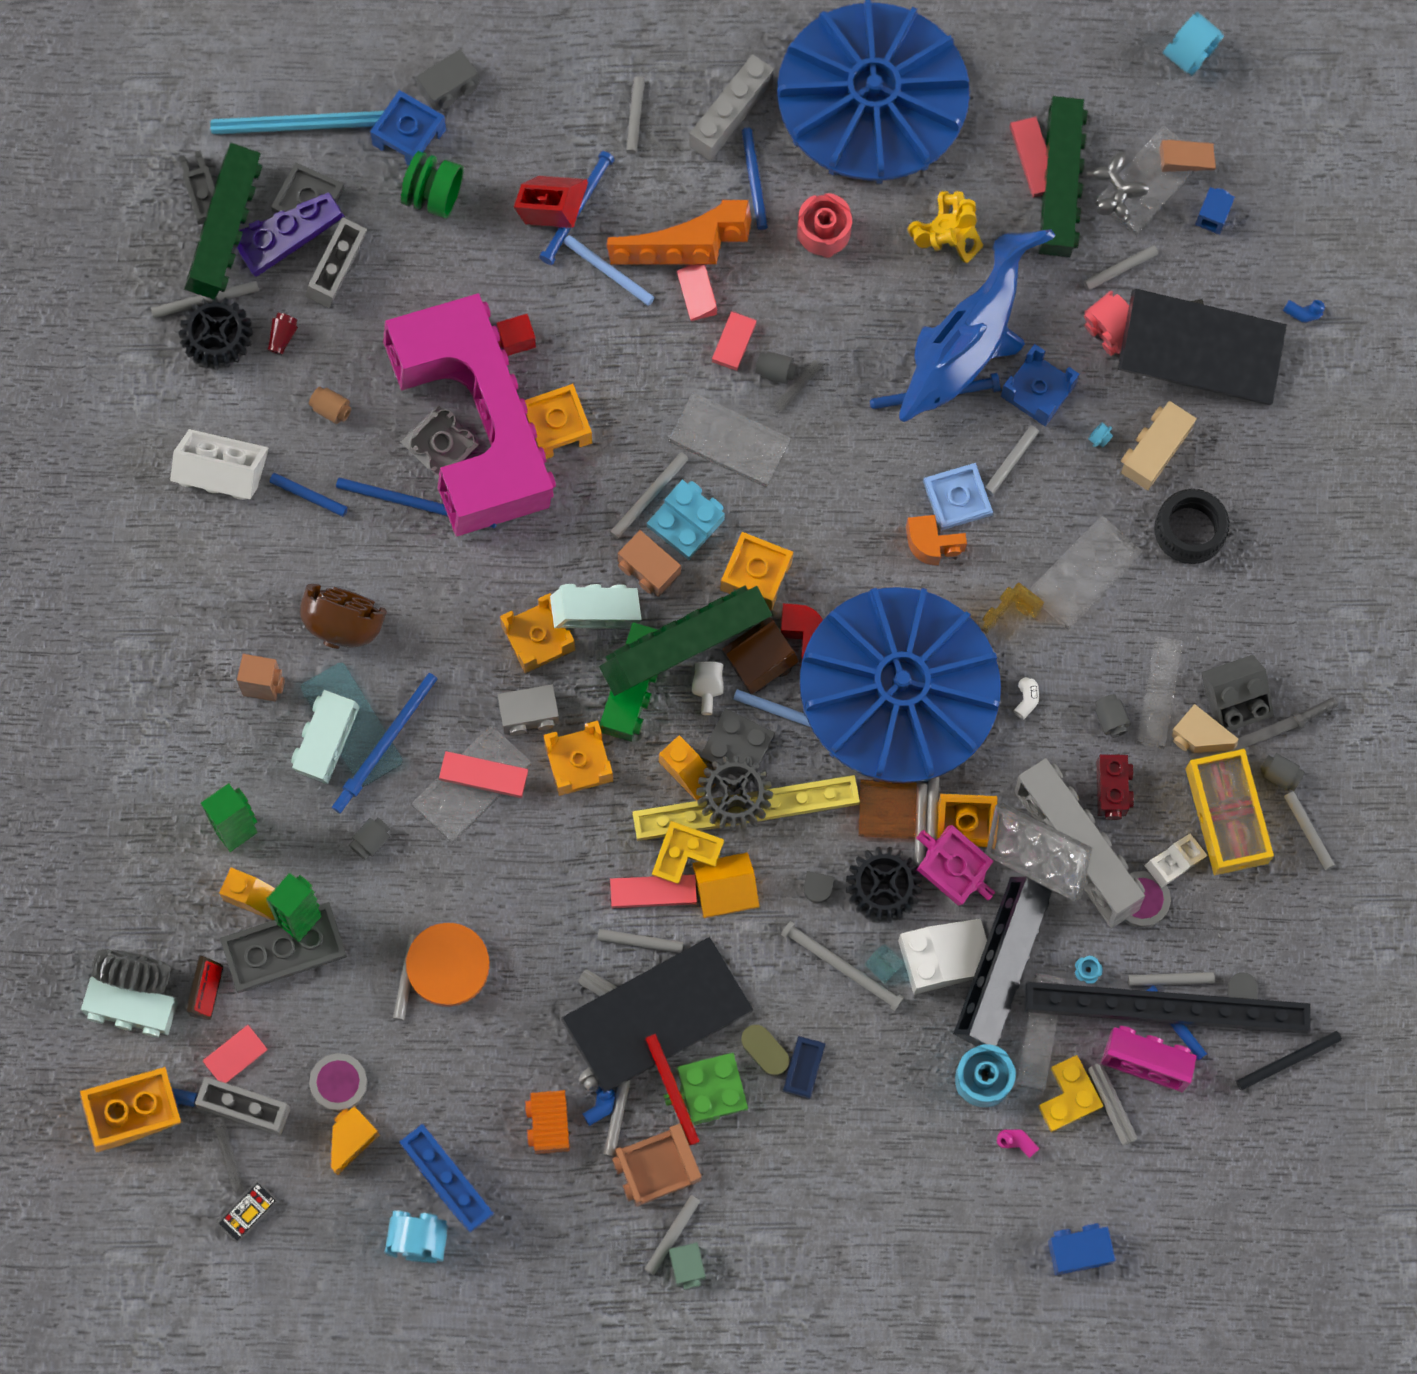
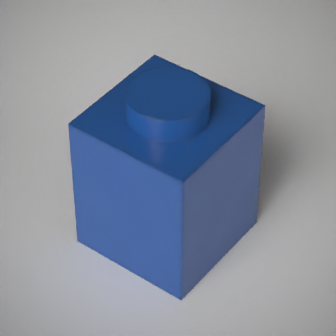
(1215, 210)

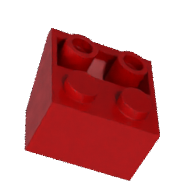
(550, 201)

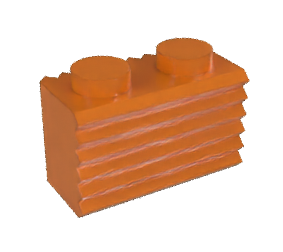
(548, 1121)

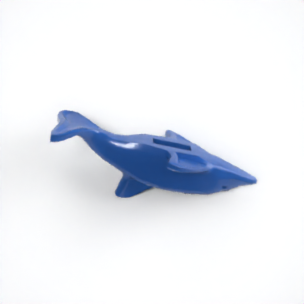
(972, 333)

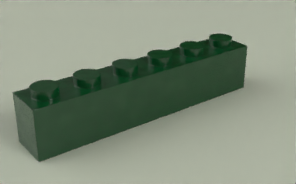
(1062, 184)
(223, 221)

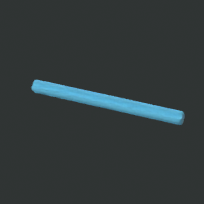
(294, 122)

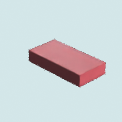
(734, 341)

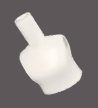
(708, 684)

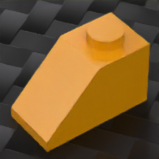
(683, 765)
(247, 893)
(350, 1138)

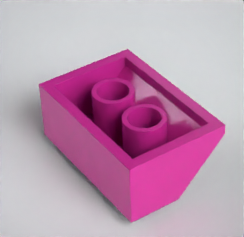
(1149, 1058)

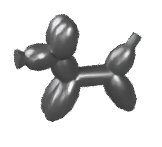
(1129, 190)

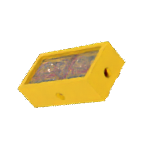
(1229, 812)

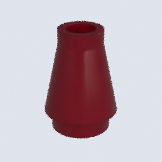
(281, 332)

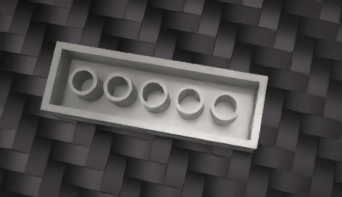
(1056, 805)

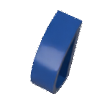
(446, 1178)

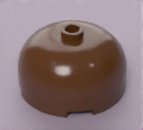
(337, 624)

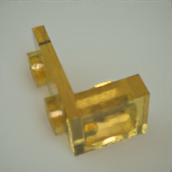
(1025, 602)

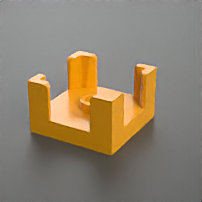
(558, 419)
(757, 564)
(534, 635)
(578, 759)

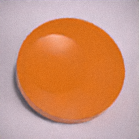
(447, 964)

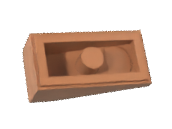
(1186, 156)

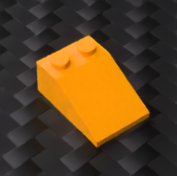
(129, 1109)

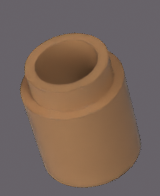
(330, 405)

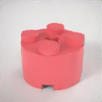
(811, 227)
(1108, 320)

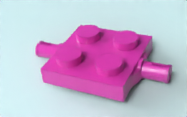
(955, 865)

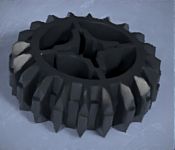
(200, 348)
(892, 894)

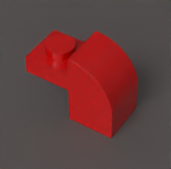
(799, 623)

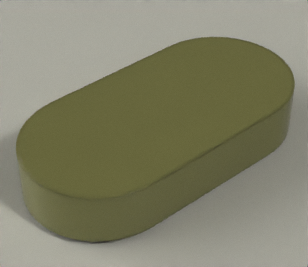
(765, 1050)

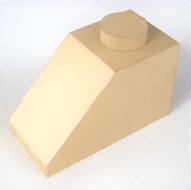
(1202, 733)

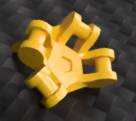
(949, 227)

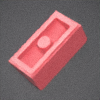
(697, 291)
(235, 1055)

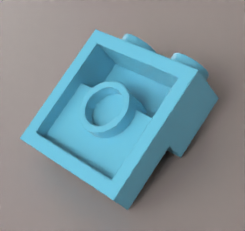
(686, 518)

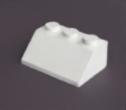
(218, 464)

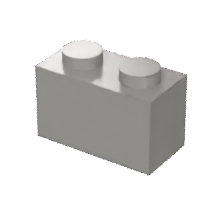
(528, 709)

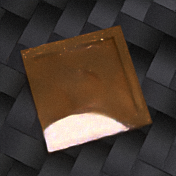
(887, 809)

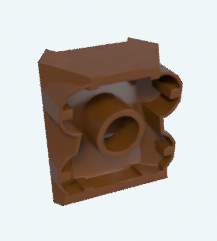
(760, 655)

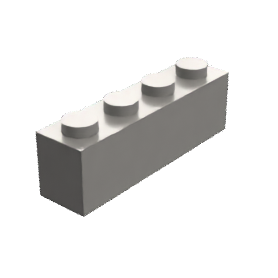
(731, 107)

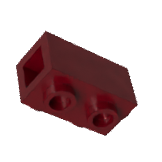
(1113, 786)

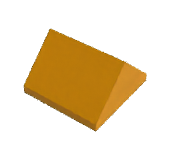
(968, 814)
(727, 886)

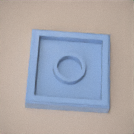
(957, 496)

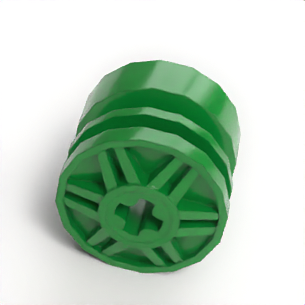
(425, 183)

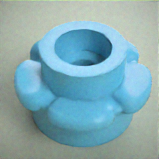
(1101, 435)
(1093, 964)

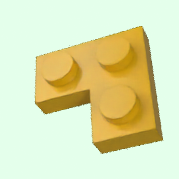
(685, 843)
(1078, 1095)

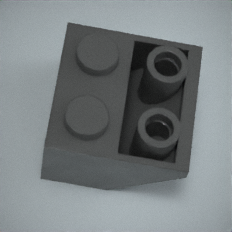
(1238, 693)

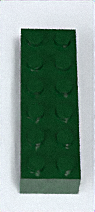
(684, 638)

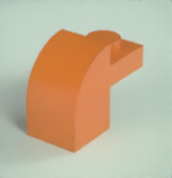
(926, 543)

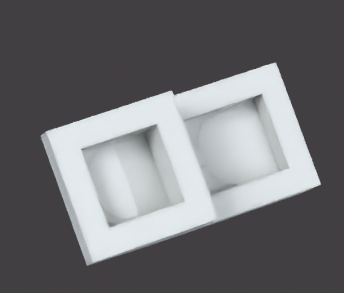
(1175, 860)

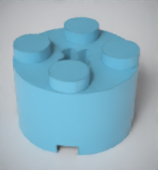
(1193, 43)
(999, 1068)
(417, 1238)

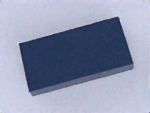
(804, 1067)

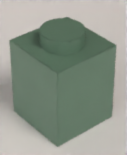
(687, 1266)

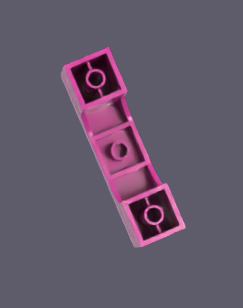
(463, 346)

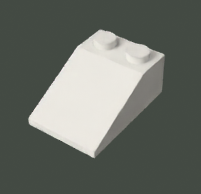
(942, 954)

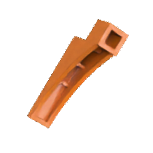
(687, 243)

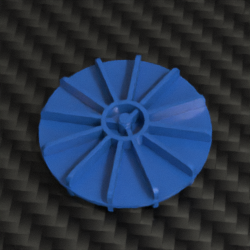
(873, 91)
(900, 685)

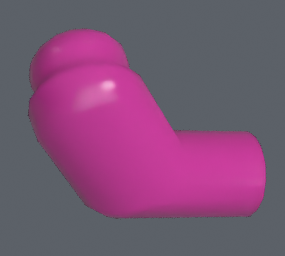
(1017, 1139)

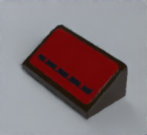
(204, 988)

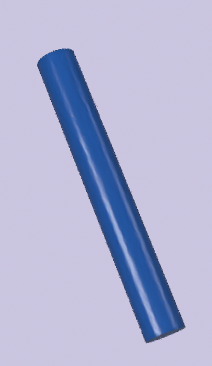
(308, 494)
(1187, 1036)

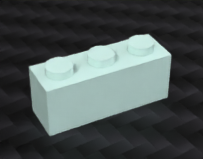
(595, 607)
(324, 736)
(129, 1008)

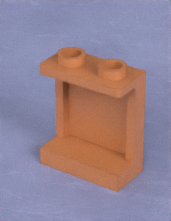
(657, 1166)

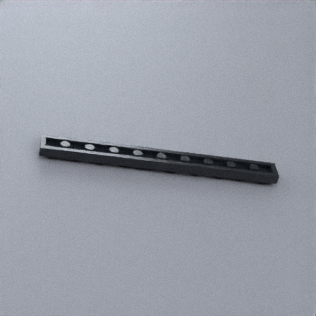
(1167, 1007)

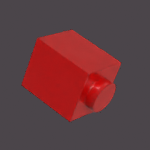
(516, 334)

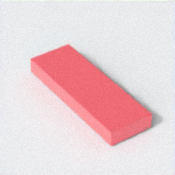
(1031, 153)
(483, 774)
(652, 892)

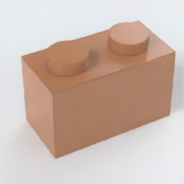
(648, 563)
(260, 677)

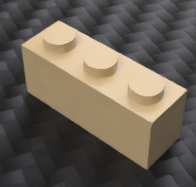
(1157, 444)

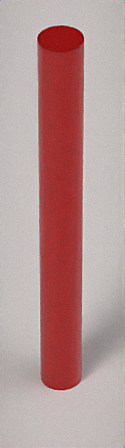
(672, 1089)

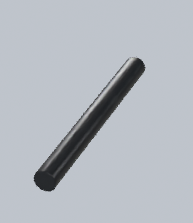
(1288, 1060)

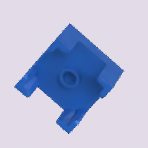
(407, 126)
(1039, 387)

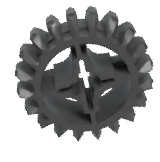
(725, 785)
(130, 971)

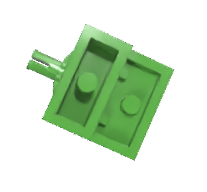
(711, 1089)

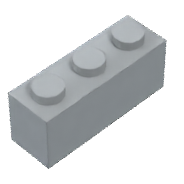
(335, 262)
(242, 1106)

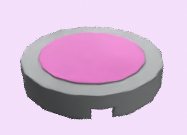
(1155, 903)
(338, 1082)

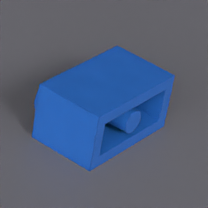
(1081, 1250)

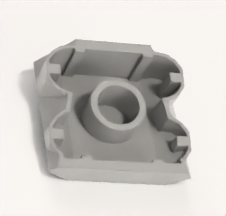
(439, 440)

